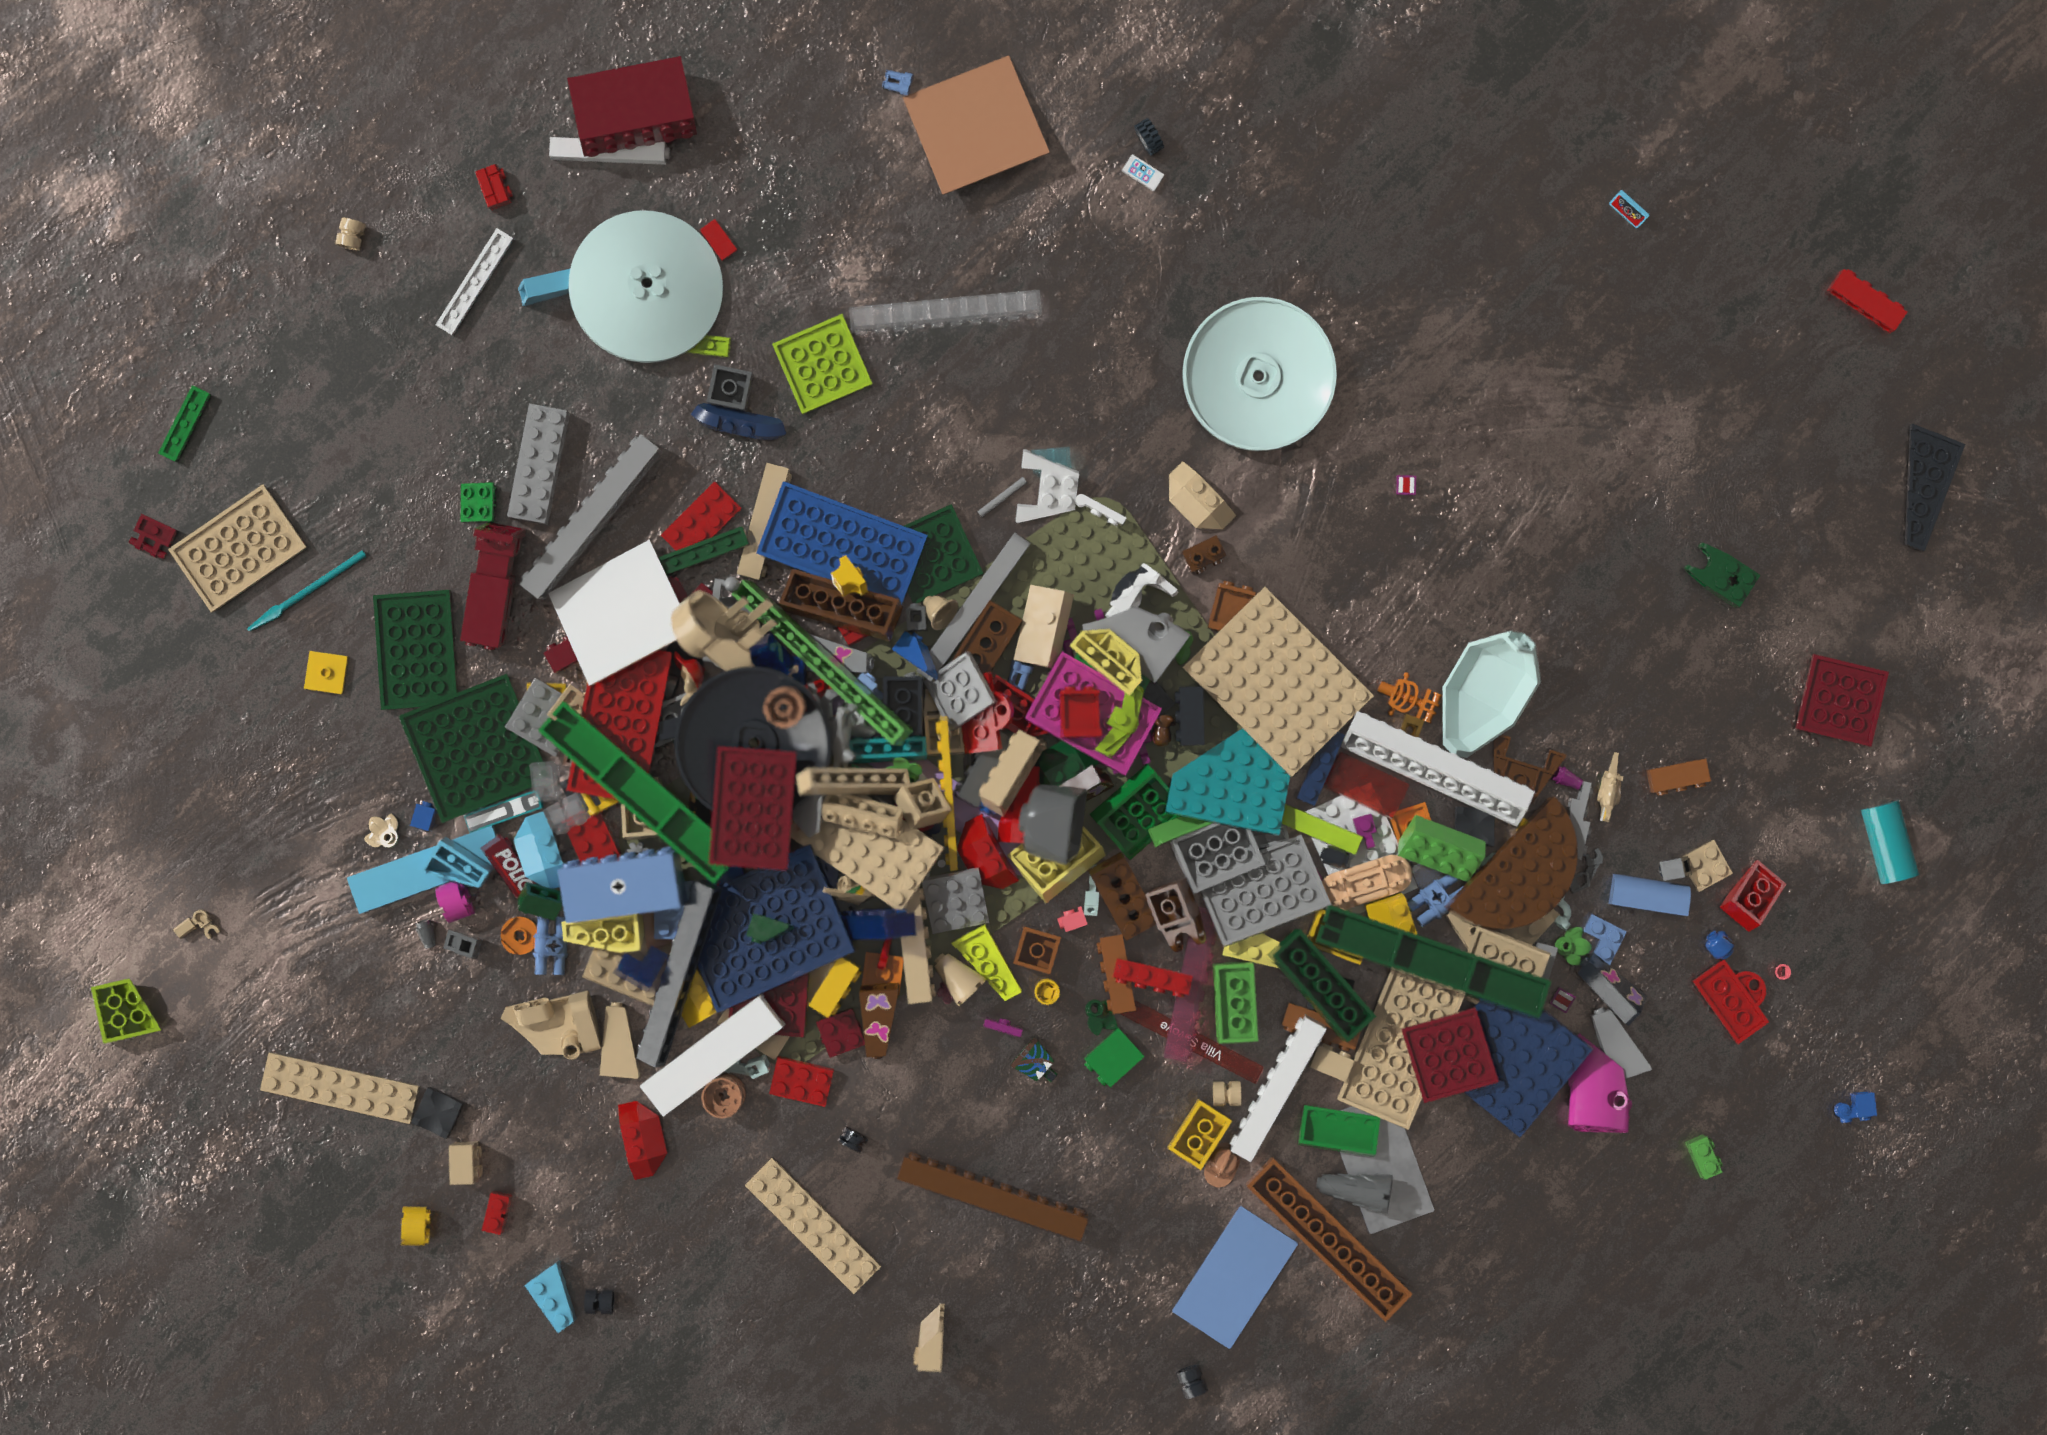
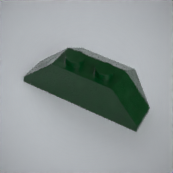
(1062, 763)

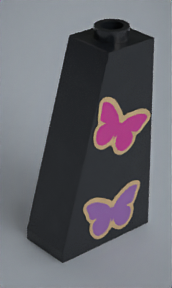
(1612, 988)

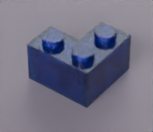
(641, 972)

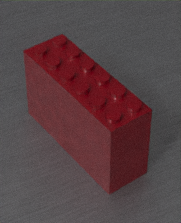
(632, 106)

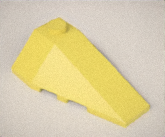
(611, 933)

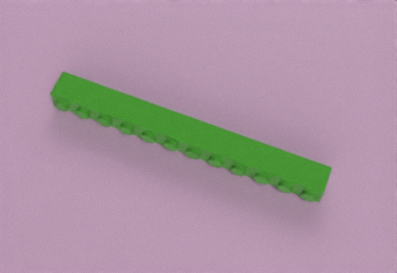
(826, 666)

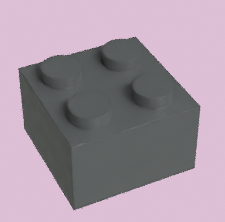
(730, 387)

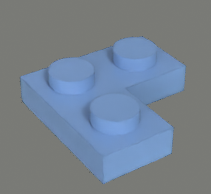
(1608, 935)

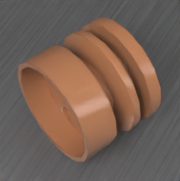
(713, 1096)

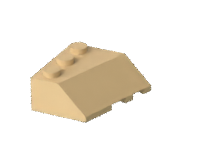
(930, 1350)

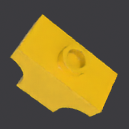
(848, 578)

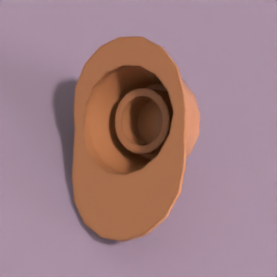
(1221, 1166)

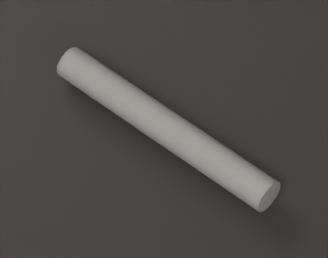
(1001, 497)

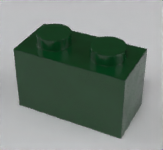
(540, 901)

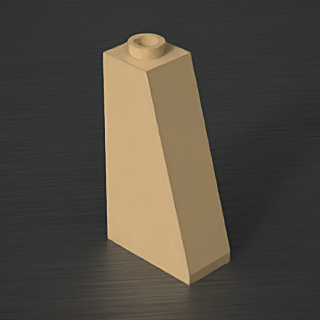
(618, 1044)

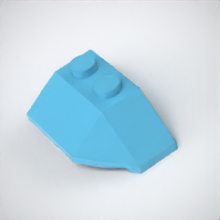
(538, 851)

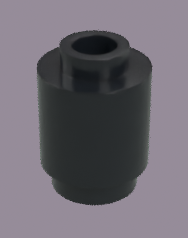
(1334, 856)

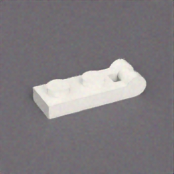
(1098, 510)

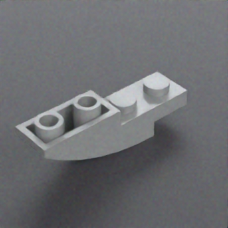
(1577, 811)

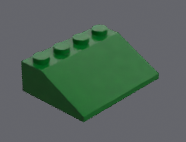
(1134, 810)

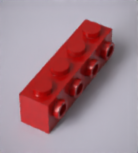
(1151, 976)

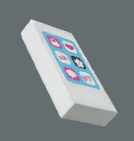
(1143, 172)

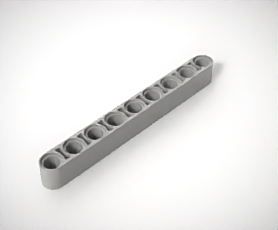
(977, 601)

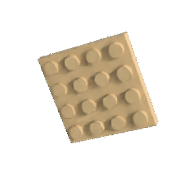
(1507, 951)
(603, 963)

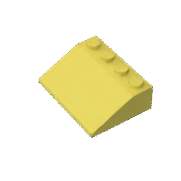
(1050, 877)

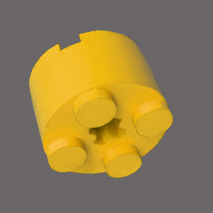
(414, 1226)

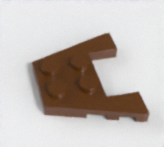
(1521, 772)

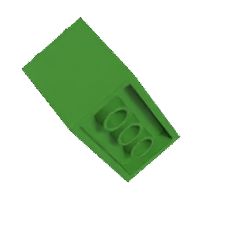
(1235, 1002)

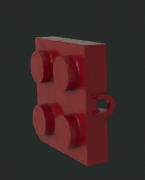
(840, 1033)

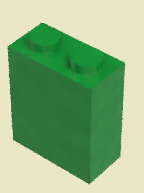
(1113, 1057)

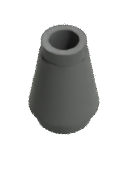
(425, 931)

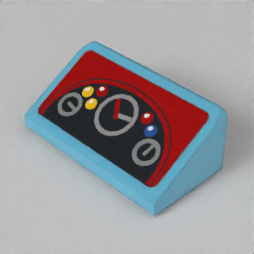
(1629, 209)

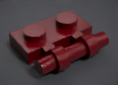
(154, 530)

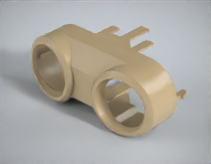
(718, 632)

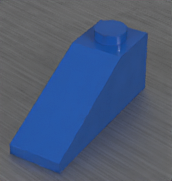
(915, 652)

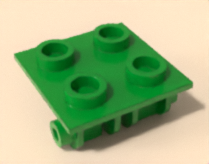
(477, 502)

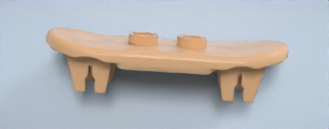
(1368, 881)

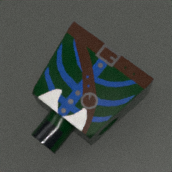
(1035, 1061)

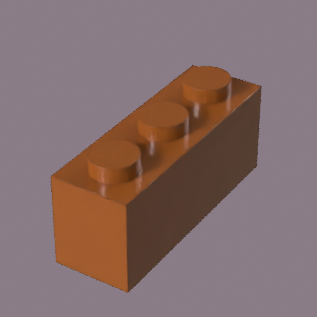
(1678, 776)

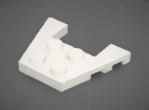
(1056, 488)

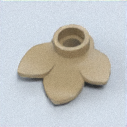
(381, 829)

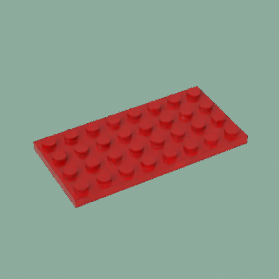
(626, 712)

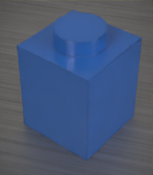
(424, 816)

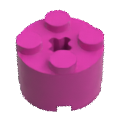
(454, 901)

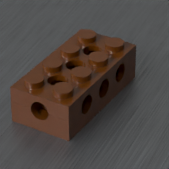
(999, 640)
(1126, 884)

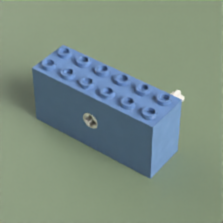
(622, 885)

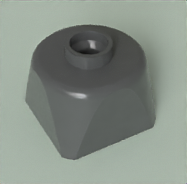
(1054, 822)

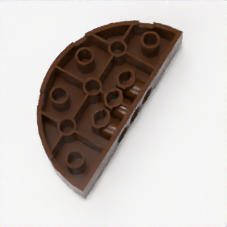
(1524, 875)

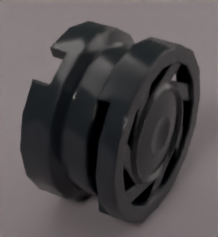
(852, 1139)

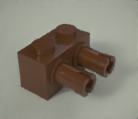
(1204, 554)

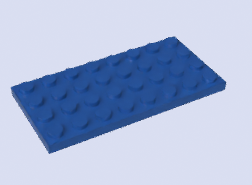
(818, 531)

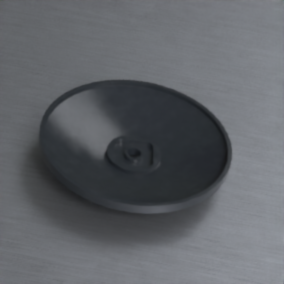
(731, 712)

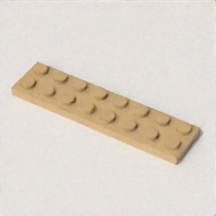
(339, 1088)
(813, 1225)

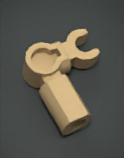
(201, 918)

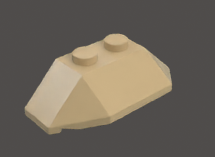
(1197, 499)

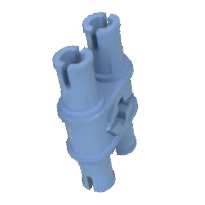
(1427, 895)
(541, 952)

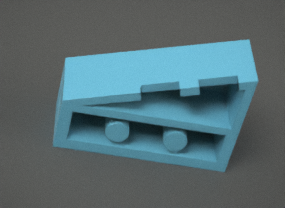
(457, 864)
(552, 1296)

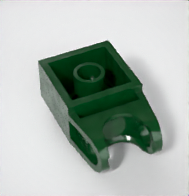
(1717, 574)

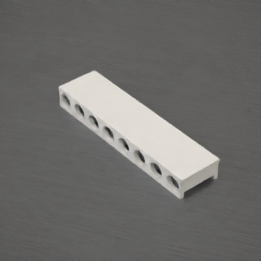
(712, 1055)

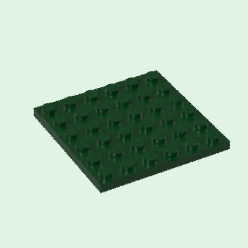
(467, 749)

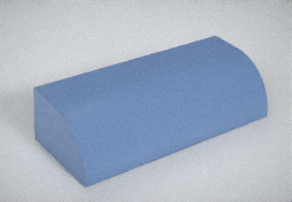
(1650, 894)

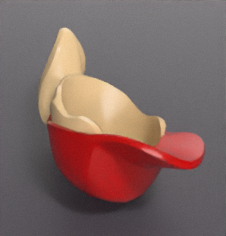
(692, 673)

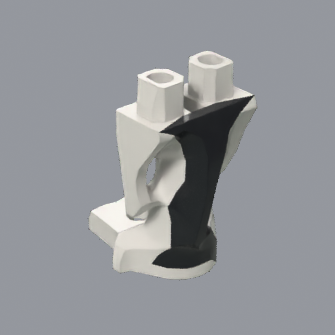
(1129, 589)

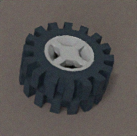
(1149, 136)

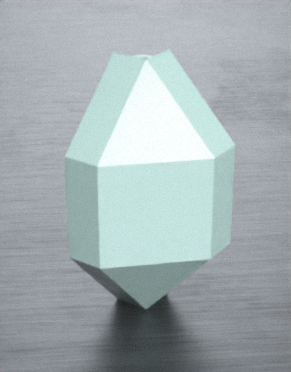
(1488, 691)

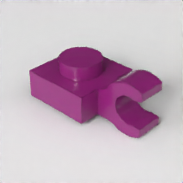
(1365, 827)

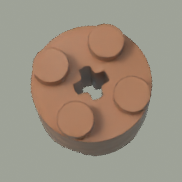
(790, 697)

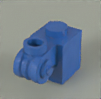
(1862, 1107)

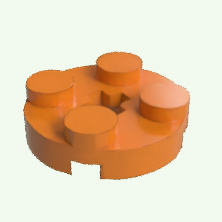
(509, 935)

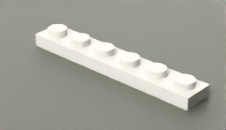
(474, 281)

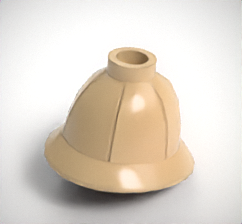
(940, 611)

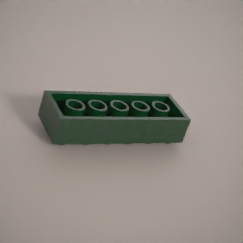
(1321, 985)

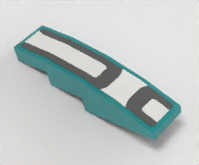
(501, 812)

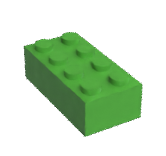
(1441, 848)

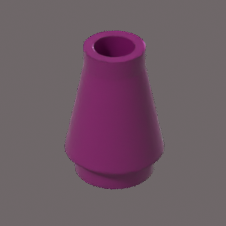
(1566, 778)

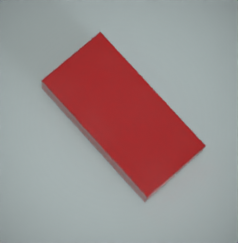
(718, 240)

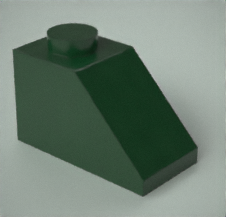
(766, 929)

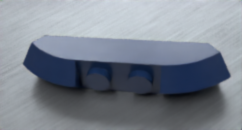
(739, 422)

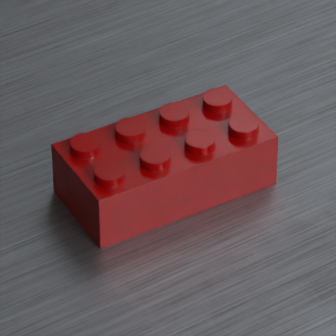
(594, 839)

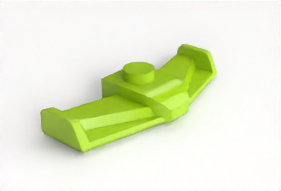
(1123, 722)

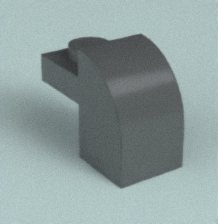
(463, 944)

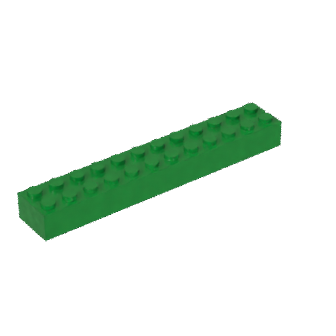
(633, 787)

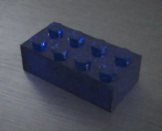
(880, 923)

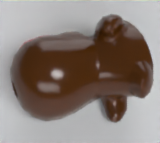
(1161, 731)

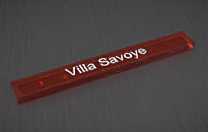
(1201, 1045)

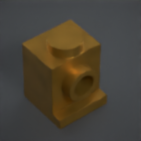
(1413, 722)

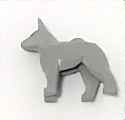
(839, 726)

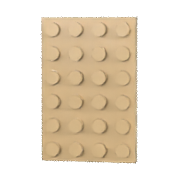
(237, 548)

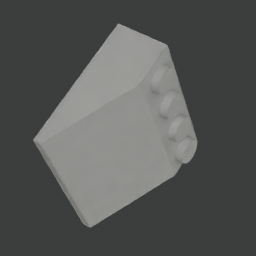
(1216, 855)

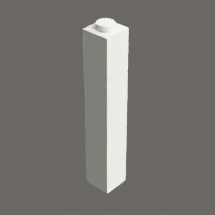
(571, 150)

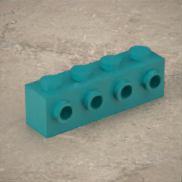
(881, 750)

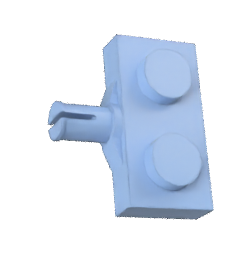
(868, 681)

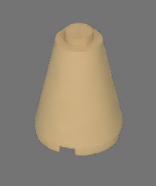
(958, 977)

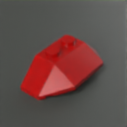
(1021, 704)
(982, 850)
(642, 1138)

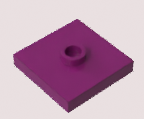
(1003, 1026)

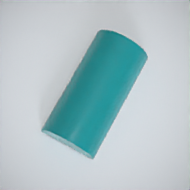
(1890, 842)

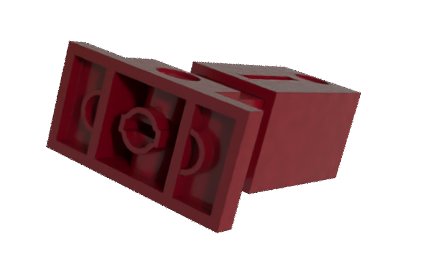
(491, 585)

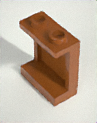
(1228, 603)

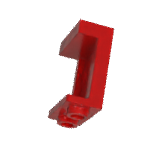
(1079, 713)

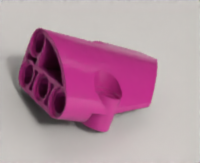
(1595, 1095)

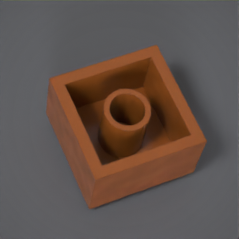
(1037, 950)

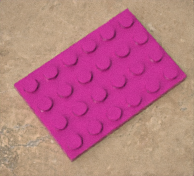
(1073, 673)

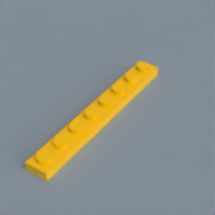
(946, 785)

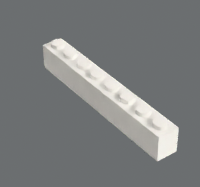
(1278, 1087)

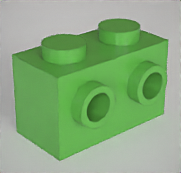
(1703, 1156)

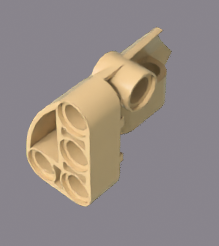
(557, 1024)

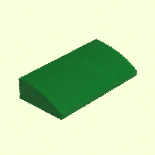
(1339, 1131)

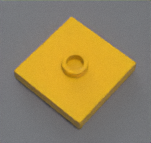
(326, 672)

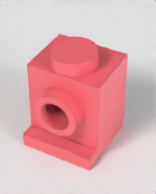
(1072, 919)

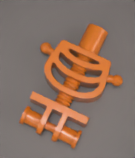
(1392, 691)

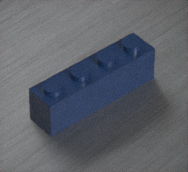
(1319, 770)

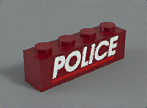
(506, 864)

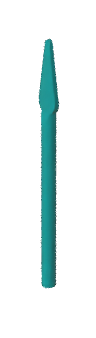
(277, 610)

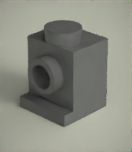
(916, 626)

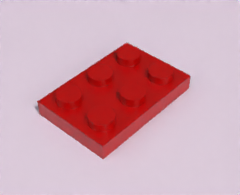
(801, 1081)

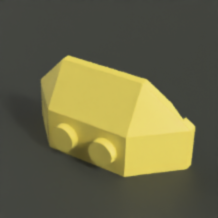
(1110, 657)

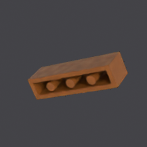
(1120, 994)
(1294, 1012)

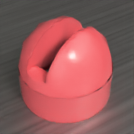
(1778, 971)

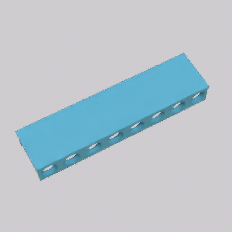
(403, 876)

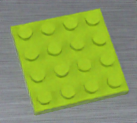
(822, 364)

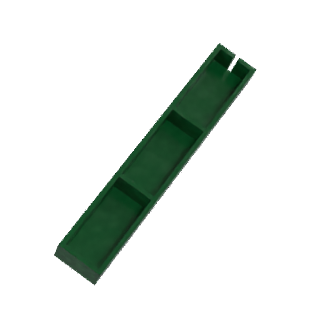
(1433, 962)

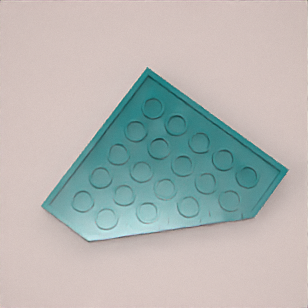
(1232, 787)

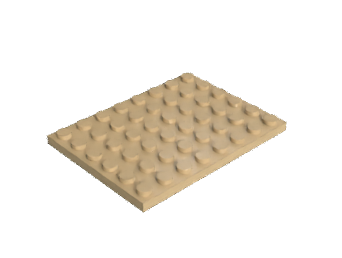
(1278, 681)

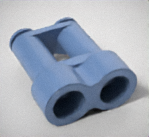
(904, 85)
(1022, 668)

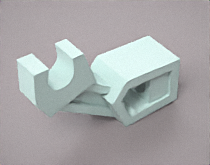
(1091, 899)
(761, 1062)

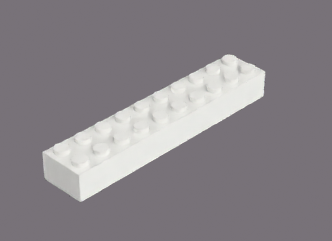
(1437, 768)

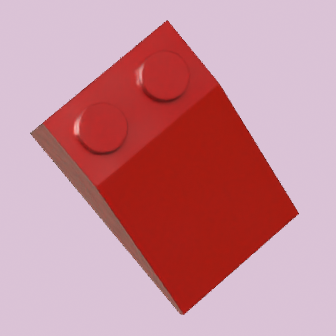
(1753, 896)

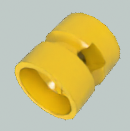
(1047, 991)

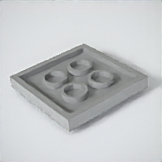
(960, 691)
(531, 715)
(955, 900)

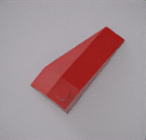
(1009, 823)

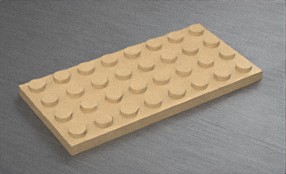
(877, 862)
(1382, 1071)

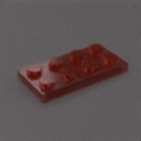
(1366, 785)

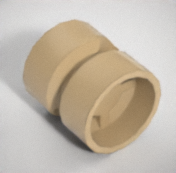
(350, 234)
(1226, 1093)

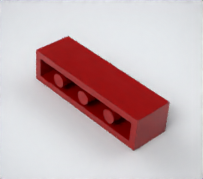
(1867, 300)

